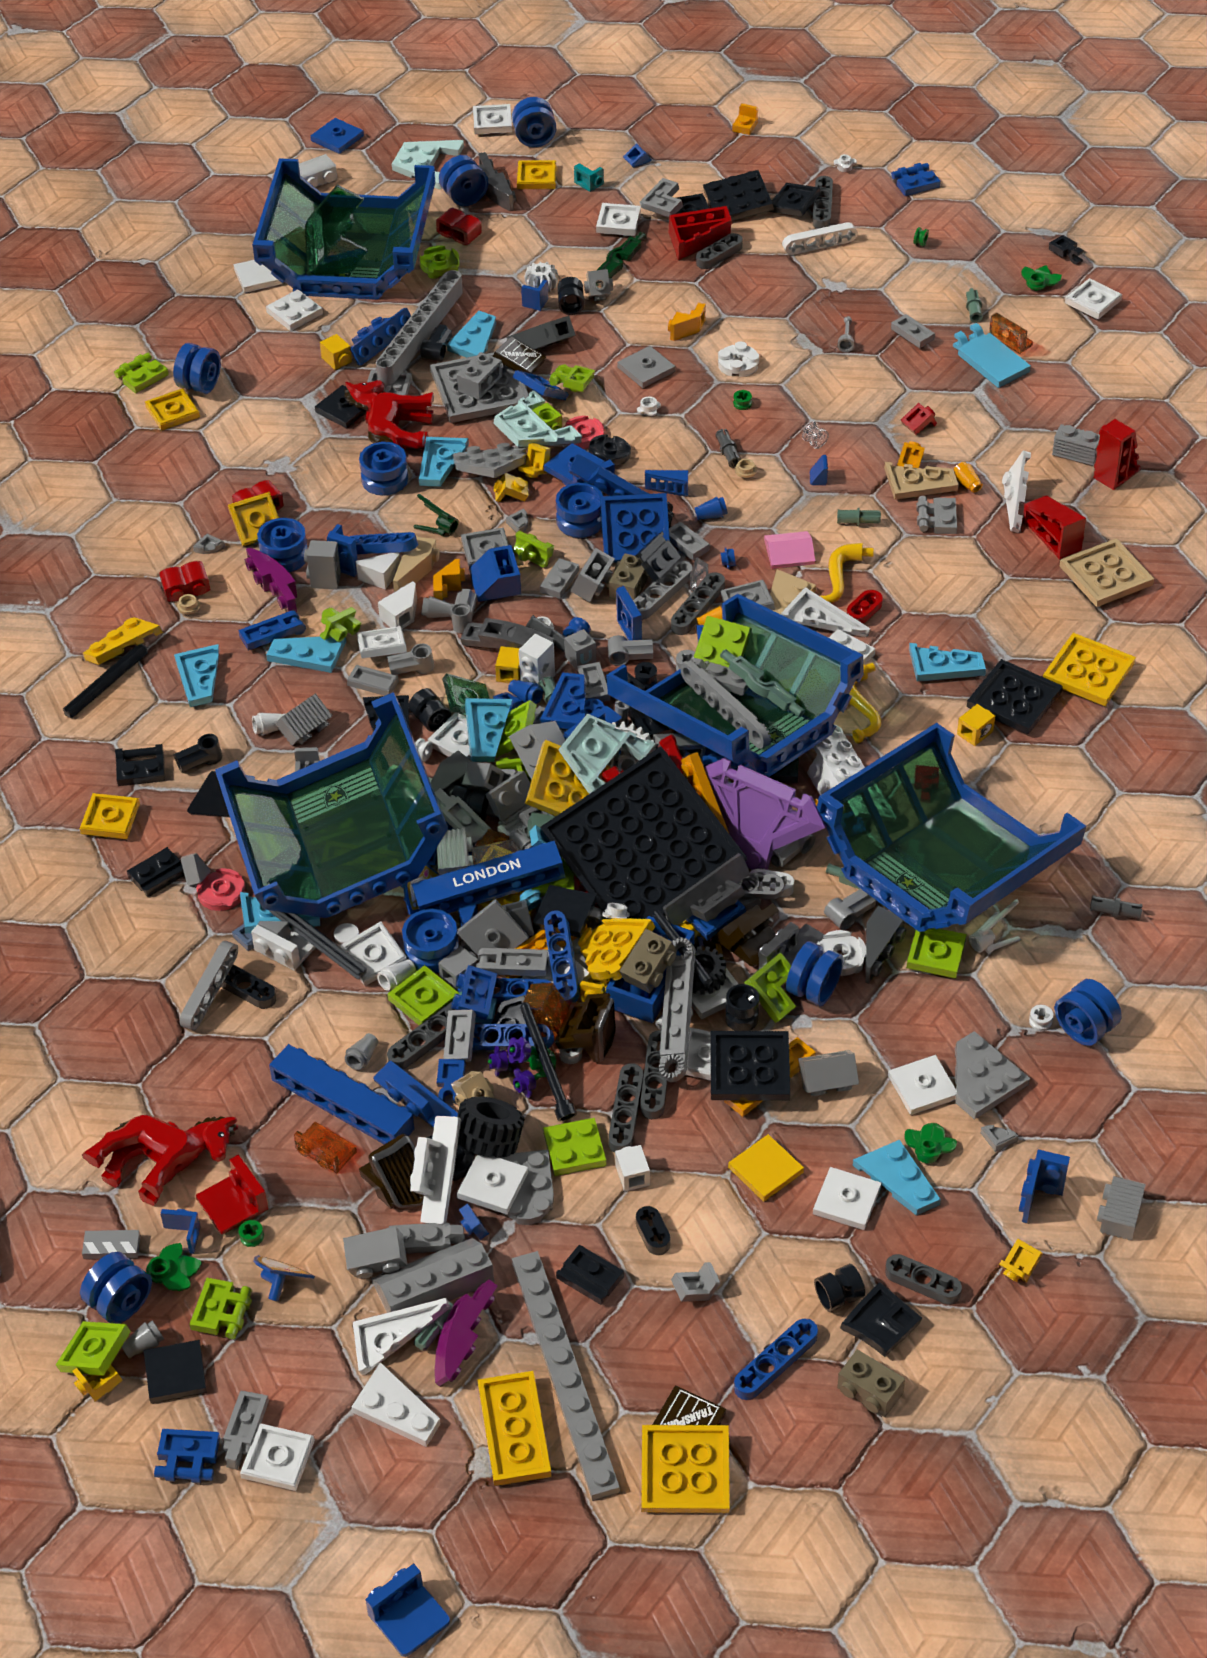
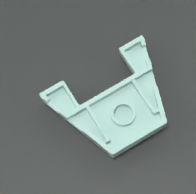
(424, 154)
(526, 427)
(594, 745)

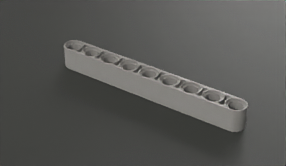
(419, 327)

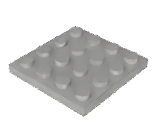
(463, 407)

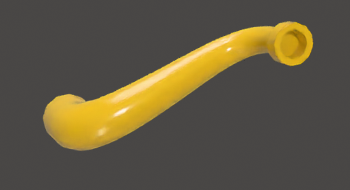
(844, 553)
(865, 708)

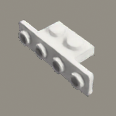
(435, 1168)

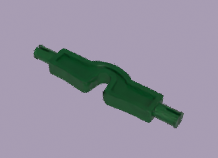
(624, 252)

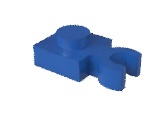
(448, 1072)

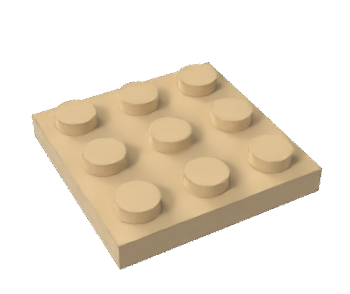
(1106, 572)

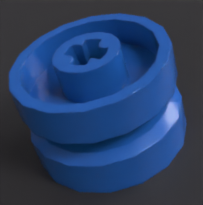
(534, 122)
(463, 180)
(197, 368)
(383, 468)
(579, 510)
(284, 542)
(429, 938)
(814, 973)
(1088, 1012)
(115, 1287)

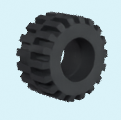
(489, 1126)

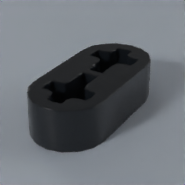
(658, 1228)

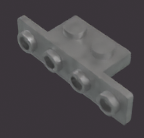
(710, 894)
(788, 942)

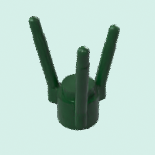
(445, 522)

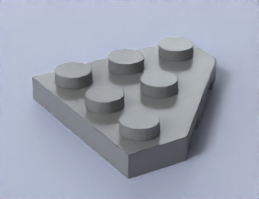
(984, 1076)

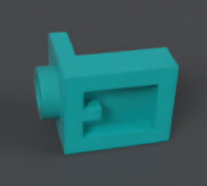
(587, 178)

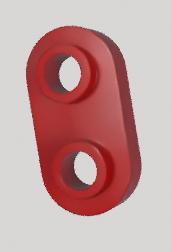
(865, 605)

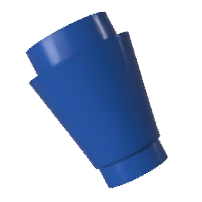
(711, 509)
(526, 690)

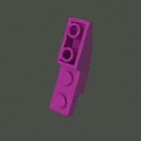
(272, 578)
(457, 1333)

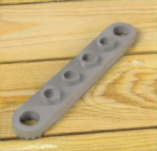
(725, 703)
(677, 1012)

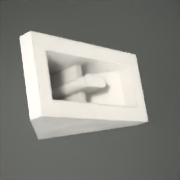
(378, 569)

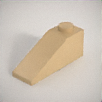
(416, 563)

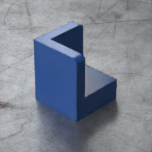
(535, 297)

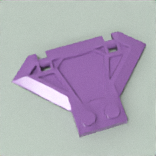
(760, 811)

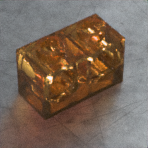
(547, 1006)

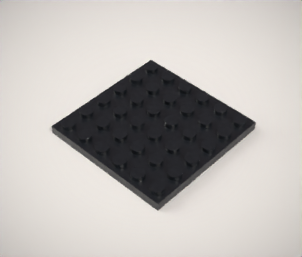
(641, 837)

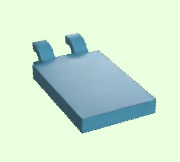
(990, 356)

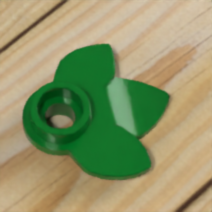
(1040, 277)
(929, 1142)
(176, 1268)

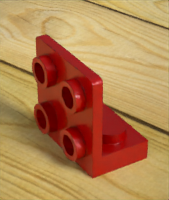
(233, 1198)

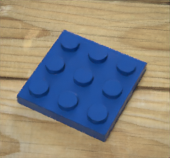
(632, 522)

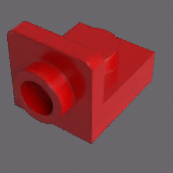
(919, 418)

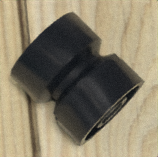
(570, 295)
(429, 709)
(475, 800)
(742, 1007)
(837, 1288)

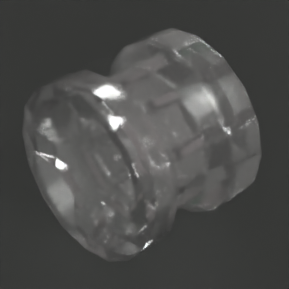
(815, 435)

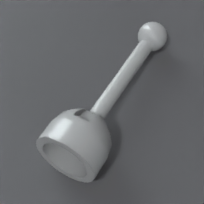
(846, 341)

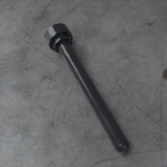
(564, 1109)

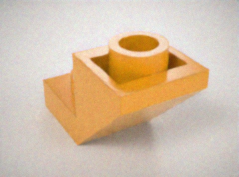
(687, 324)
(448, 579)

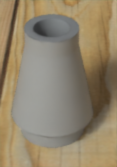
(436, 608)
(360, 1053)
(144, 1338)

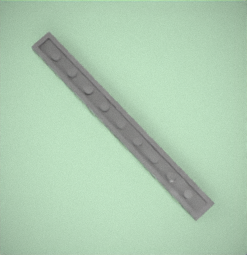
(565, 1377)

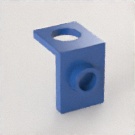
(183, 1220)

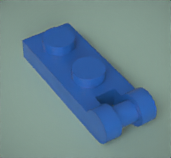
(271, 629)

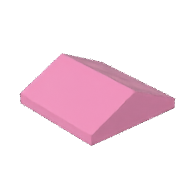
(790, 549)

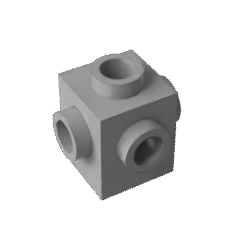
(598, 277)

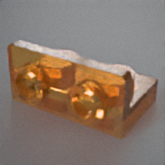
(1009, 333)
(324, 1147)

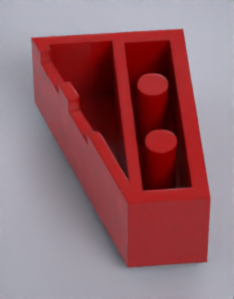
(698, 229)
(1116, 454)
(1055, 525)

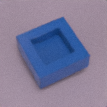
(472, 1222)

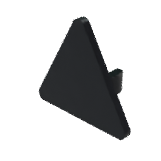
(209, 798)

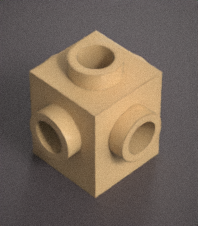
(472, 1085)

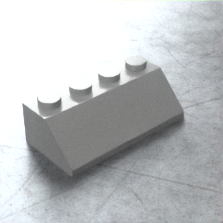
(530, 740)
(436, 1276)

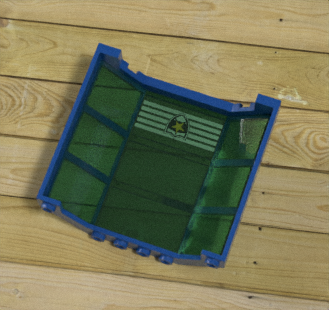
(382, 224)
(798, 658)
(339, 824)
(931, 841)

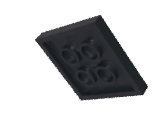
(742, 194)
(1015, 696)
(750, 1065)

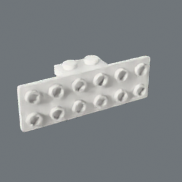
(833, 762)

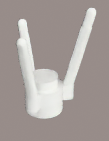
(984, 936)

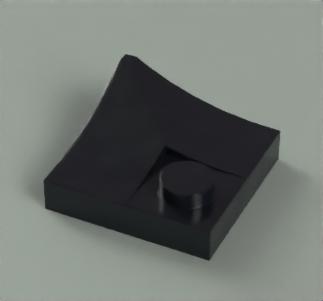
(881, 1320)

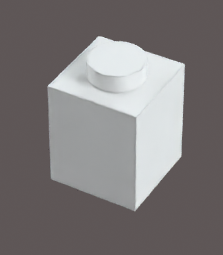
(632, 1168)

